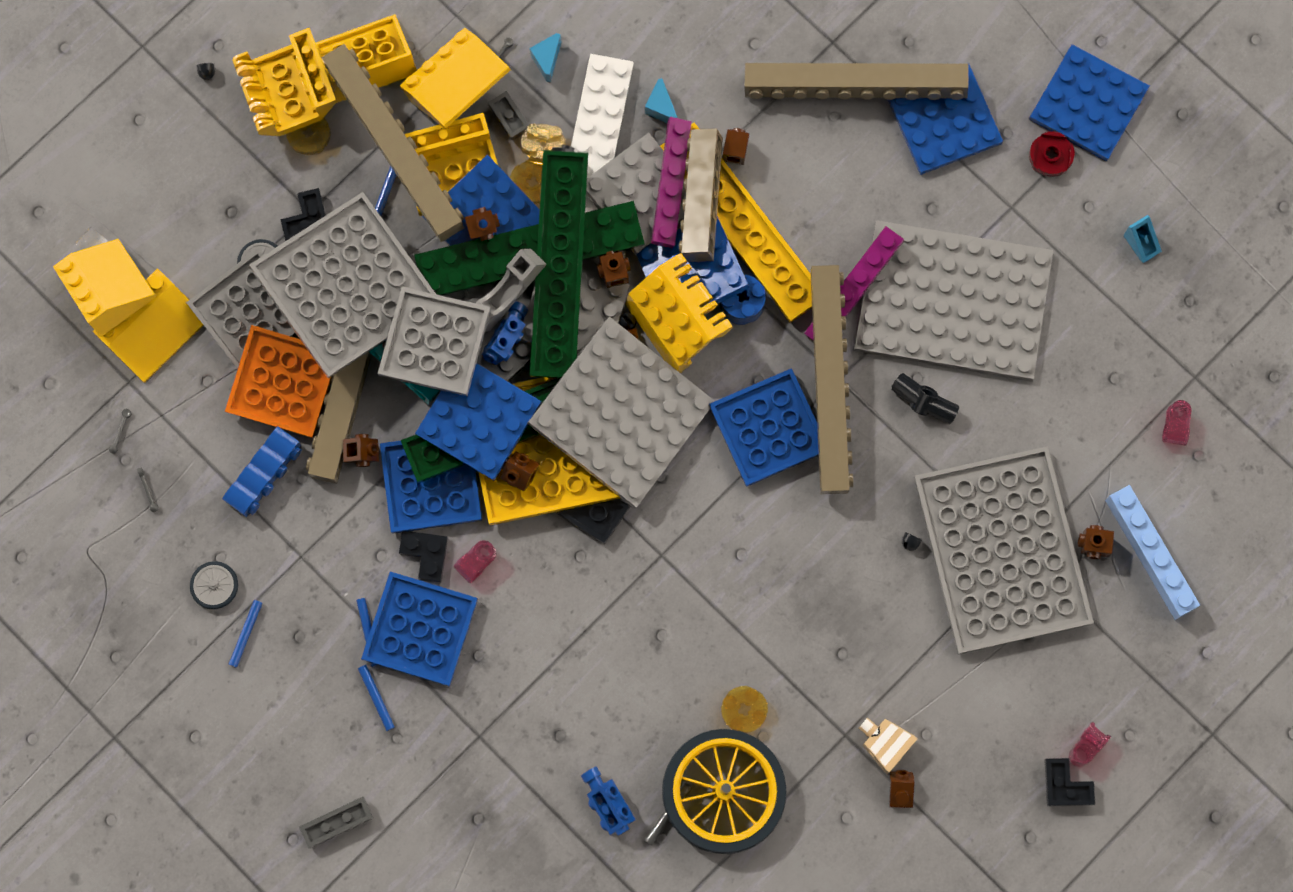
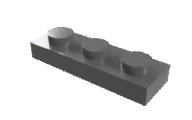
(336, 822)

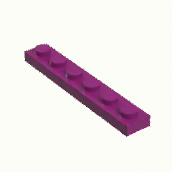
(671, 182)
(866, 270)

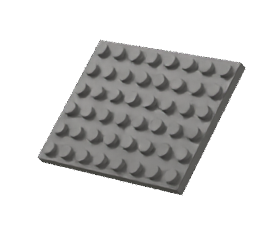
(957, 302)
(1003, 550)

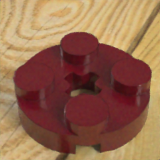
(1061, 146)

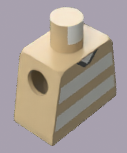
(886, 743)

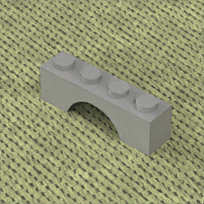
(519, 275)

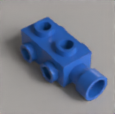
(506, 335)
(608, 803)

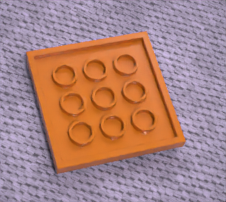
(278, 383)

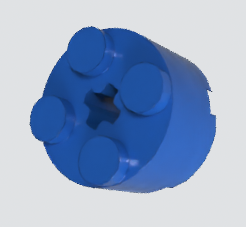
(749, 309)

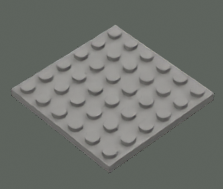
(340, 282)
(621, 412)

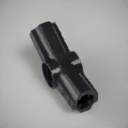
(924, 399)

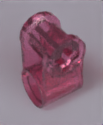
(1177, 427)
(471, 564)
(1091, 742)

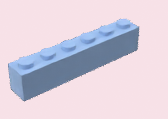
(1152, 552)

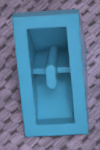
(546, 54)
(660, 104)
(1143, 239)

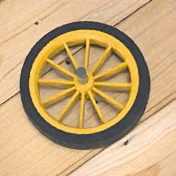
(724, 791)

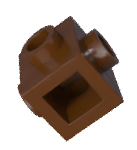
(473, 224)
(614, 269)
(361, 450)
(519, 471)
(1102, 537)

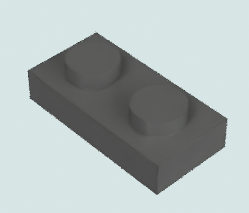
(508, 115)

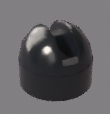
(206, 70)
(624, 324)
(910, 542)

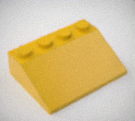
(379, 49)
(454, 78)
(104, 284)
(155, 330)

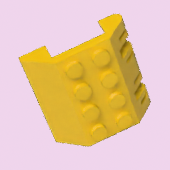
(286, 86)
(455, 149)
(673, 313)

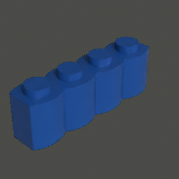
(262, 471)

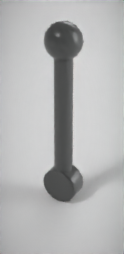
(508, 43)
(126, 414)
(153, 506)

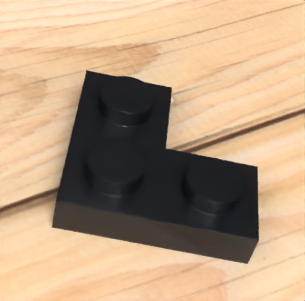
(312, 211)
(430, 549)
(1061, 790)

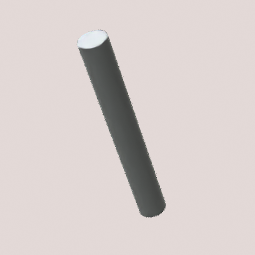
(663, 820)

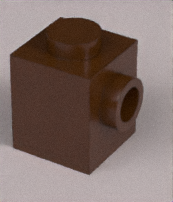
(735, 146)

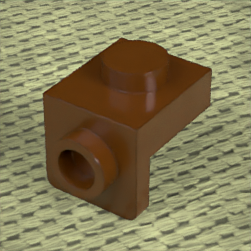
(901, 789)

